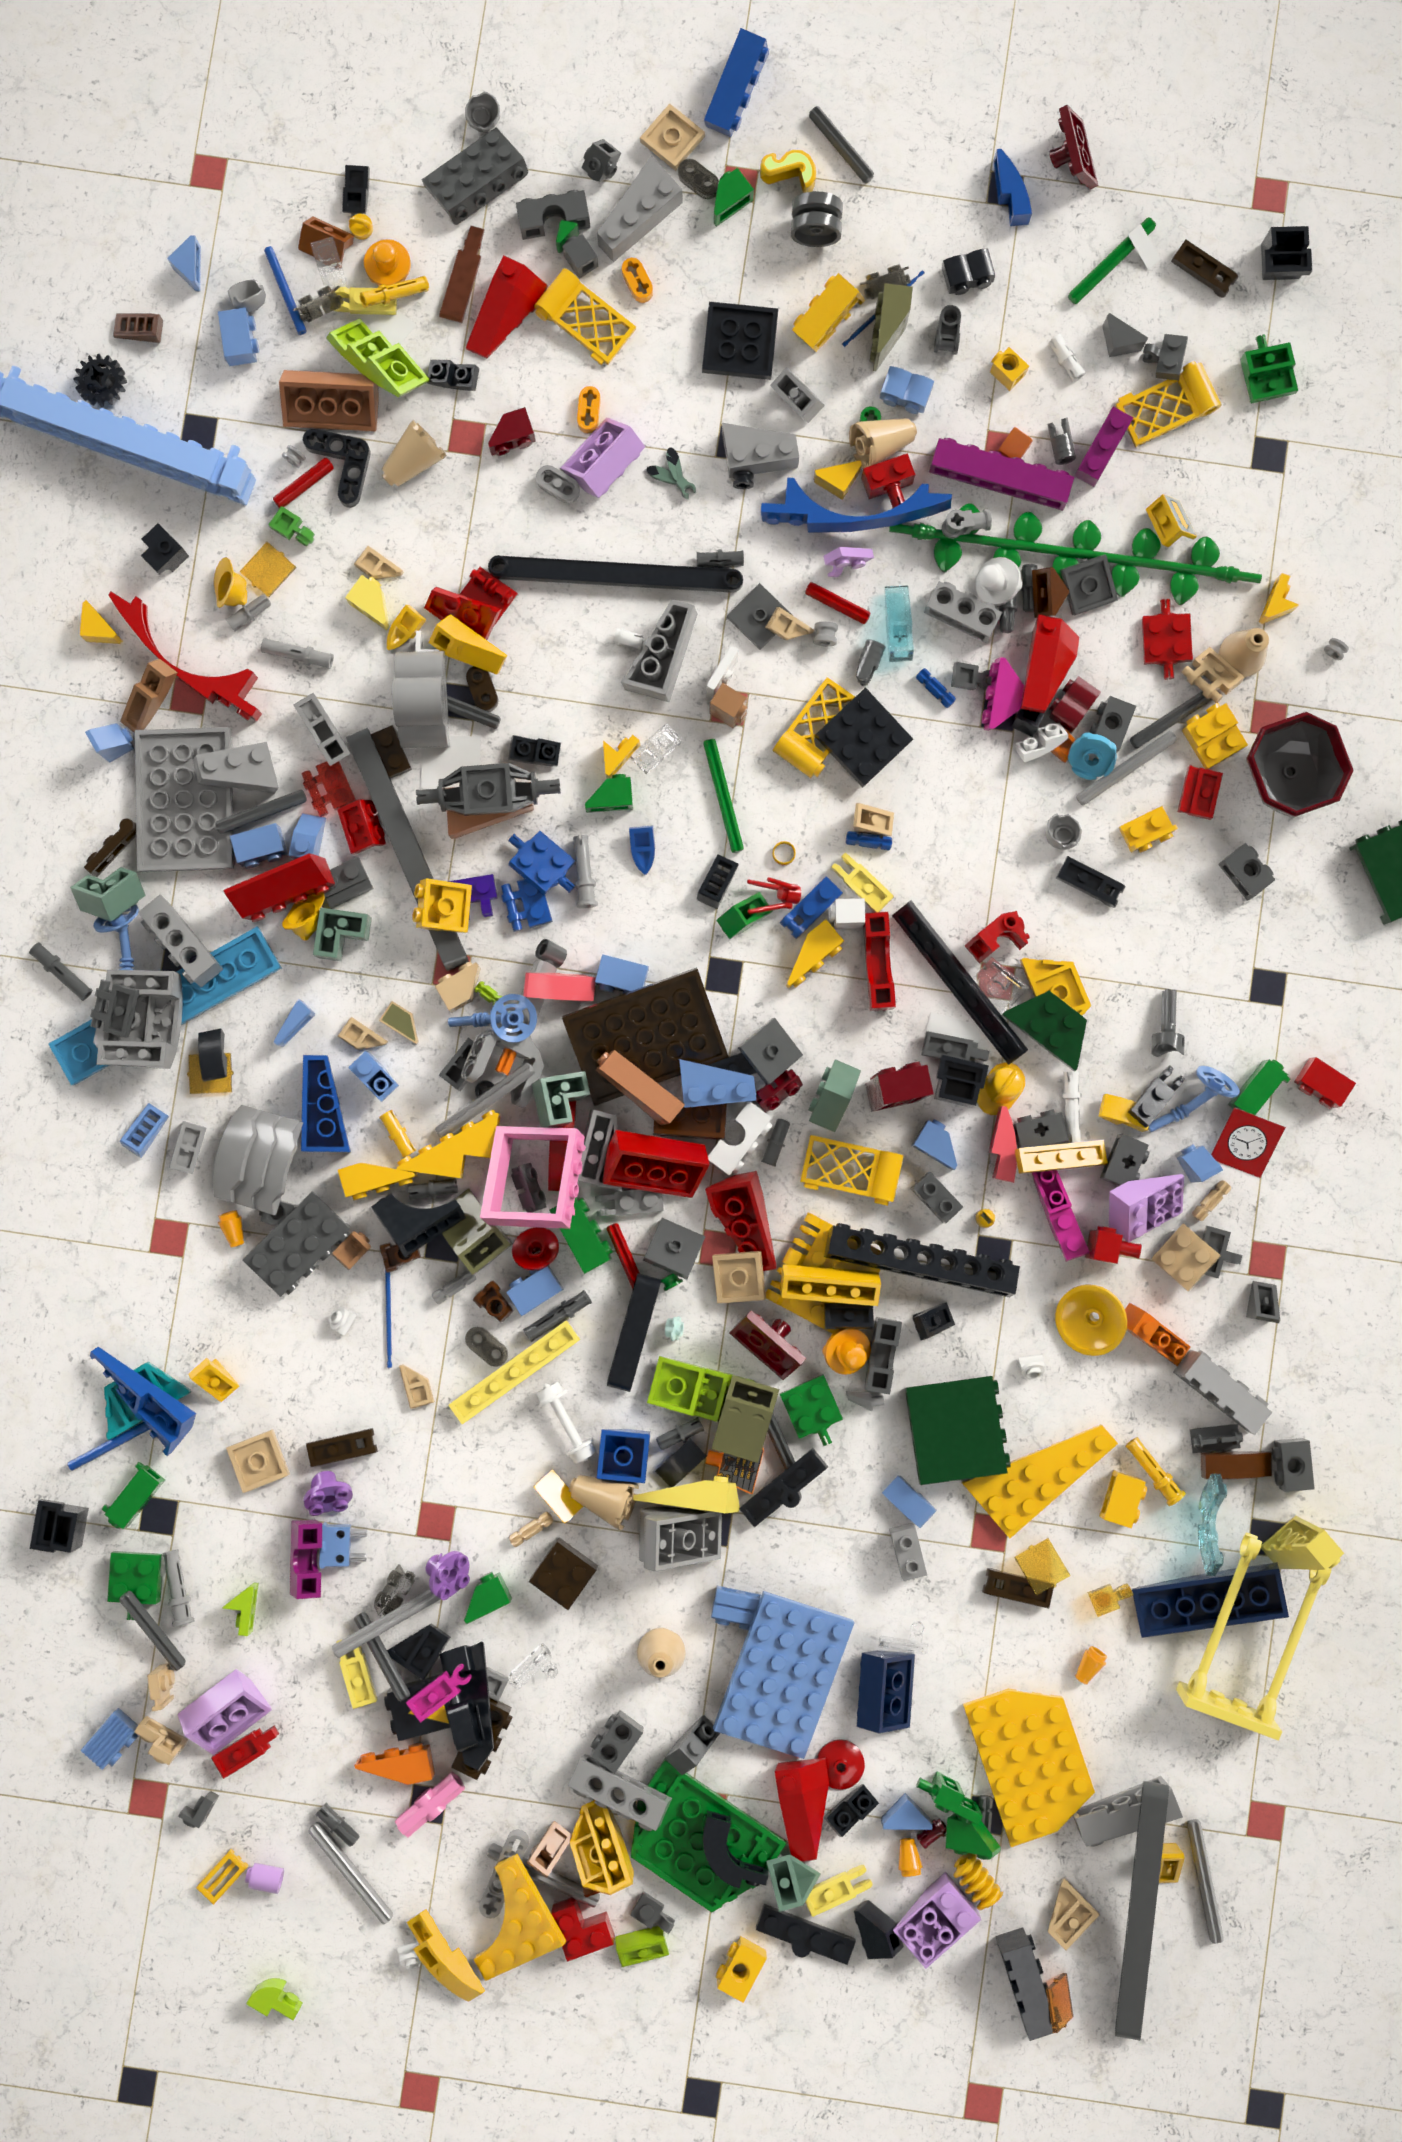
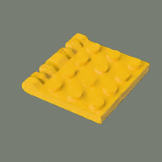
(807, 1309)

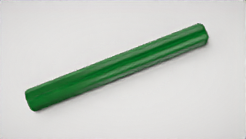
(1107, 265)
(723, 795)

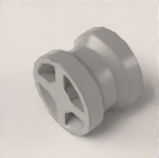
(825, 633)

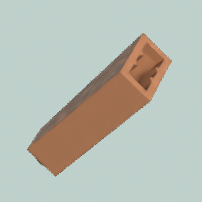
(462, 825)
(639, 1088)

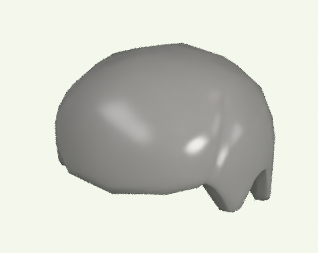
(482, 112)
(248, 295)
(1063, 831)

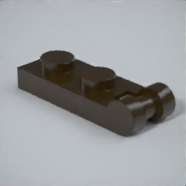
(1204, 268)
(111, 847)
(340, 1447)
(1015, 1588)

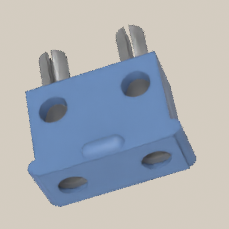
(336, 1545)

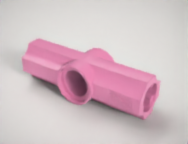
(430, 1804)

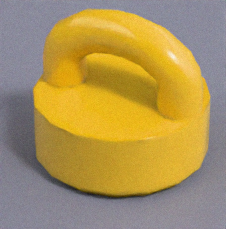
(361, 226)

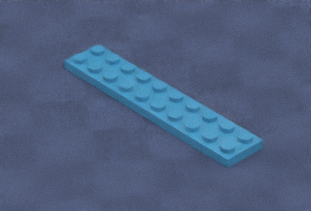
(243, 964)

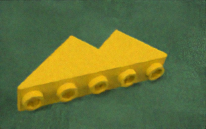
(450, 1155)

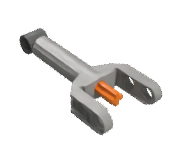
(551, 958)

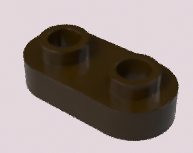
(482, 687)

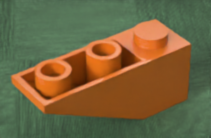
(1155, 1334)
(403, 1766)

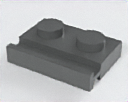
(349, 881)

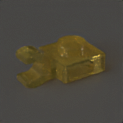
(1106, 1599)

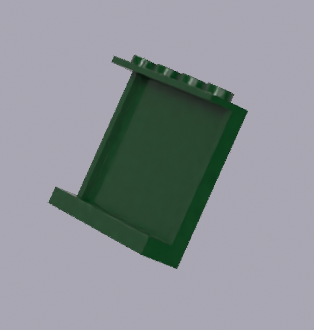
(1383, 865)
(957, 1430)

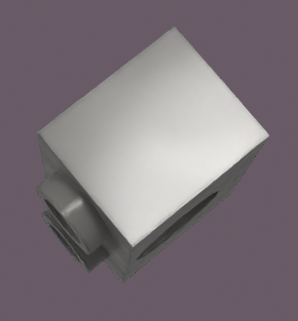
(797, 395)
(908, 1552)

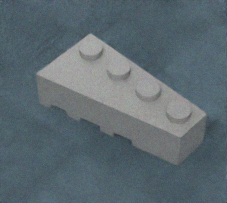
(640, 209)
(661, 658)
(1223, 1391)
(1117, 1815)

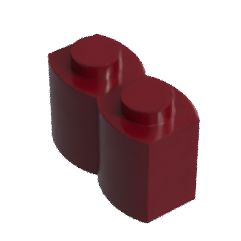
(1075, 703)

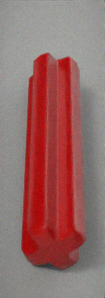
(303, 483)
(837, 603)
(623, 1252)

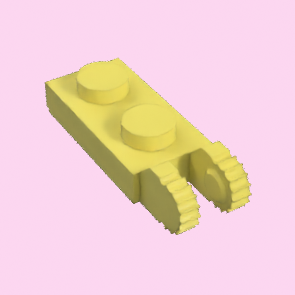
(355, 306)
(864, 884)
(358, 1679)
(836, 1890)

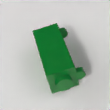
(1260, 1086)
(133, 1497)

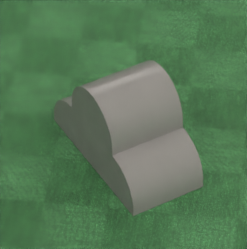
(421, 699)
(678, 1537)

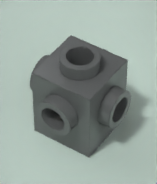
(601, 160)

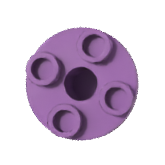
(327, 1494)
(448, 1573)

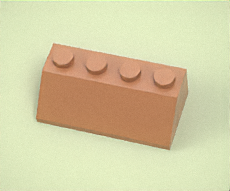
(328, 400)

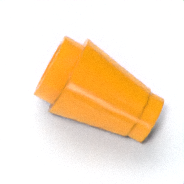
(232, 1227)
(1091, 1663)
(909, 1858)

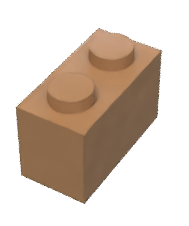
(728, 706)

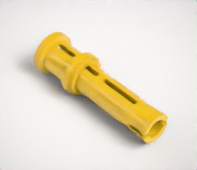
(1162, 1480)

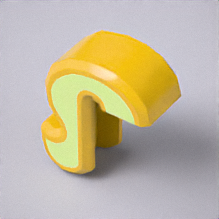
(791, 165)

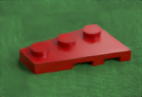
(472, 613)

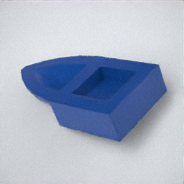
(642, 847)

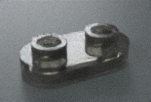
(696, 179)
(486, 1347)

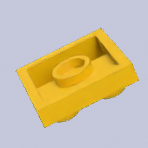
(1214, 735)
(442, 906)

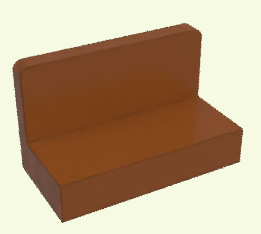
(316, 230)

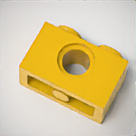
(740, 1983)

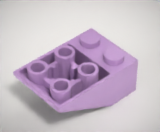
(1145, 1204)
(937, 1920)

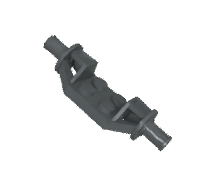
(488, 790)

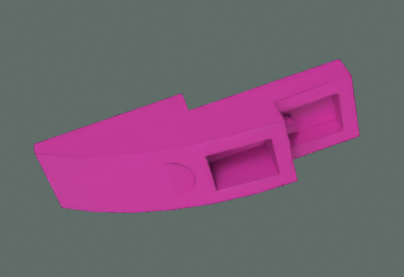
(1059, 1214)

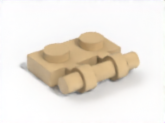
(1217, 671)

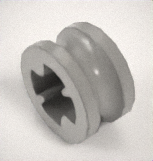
(293, 456)
(1336, 649)

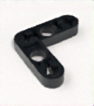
(351, 459)

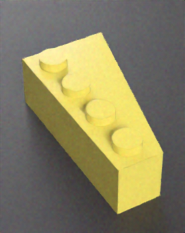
(1302, 1547)

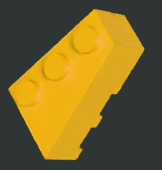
(827, 312)

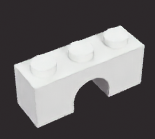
(754, 1123)

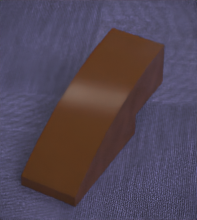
(1237, 1464)

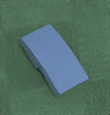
(909, 1502)

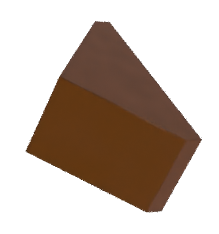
(1048, 591)

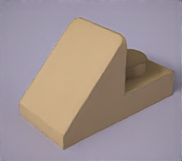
(873, 820)

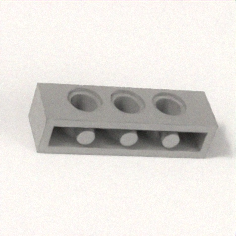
(159, 912)
(633, 1790)

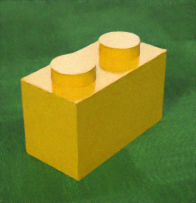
(1123, 1499)

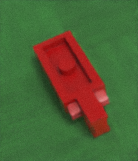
(243, 1751)

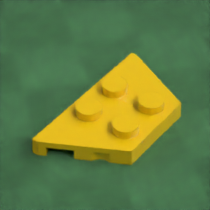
(1060, 979)

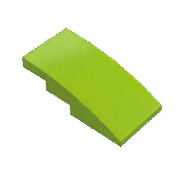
(377, 359)
(689, 1388)

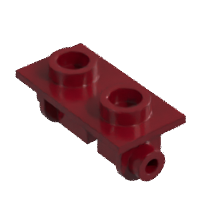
(787, 1085)

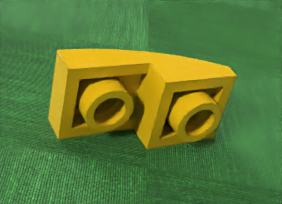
(1116, 1111)

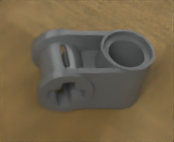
(948, 334)

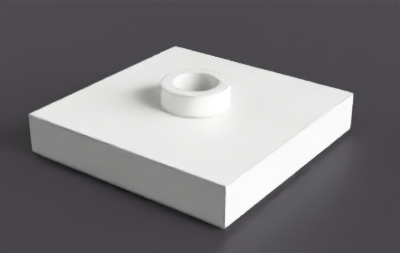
(723, 672)

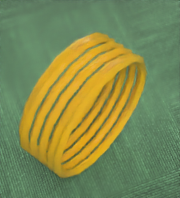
(788, 843)

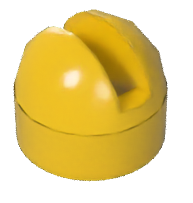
(981, 1221)

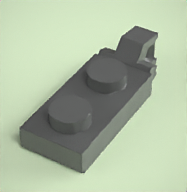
(940, 1044)

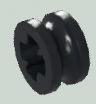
(743, 479)
(477, 1089)

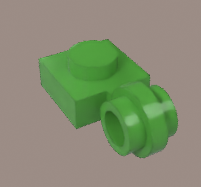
(288, 523)

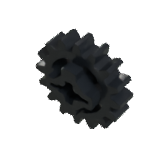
(111, 376)

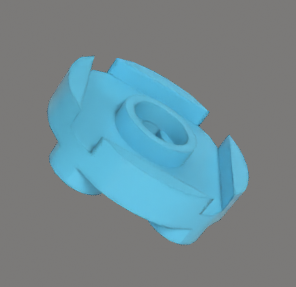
(1094, 744)

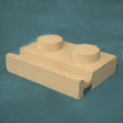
(160, 1683)

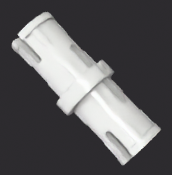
(1066, 357)

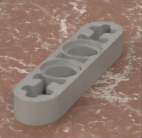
(491, 1890)

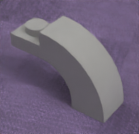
(322, 729)

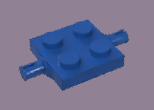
(541, 862)

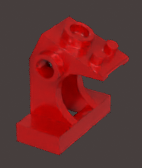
(1006, 925)

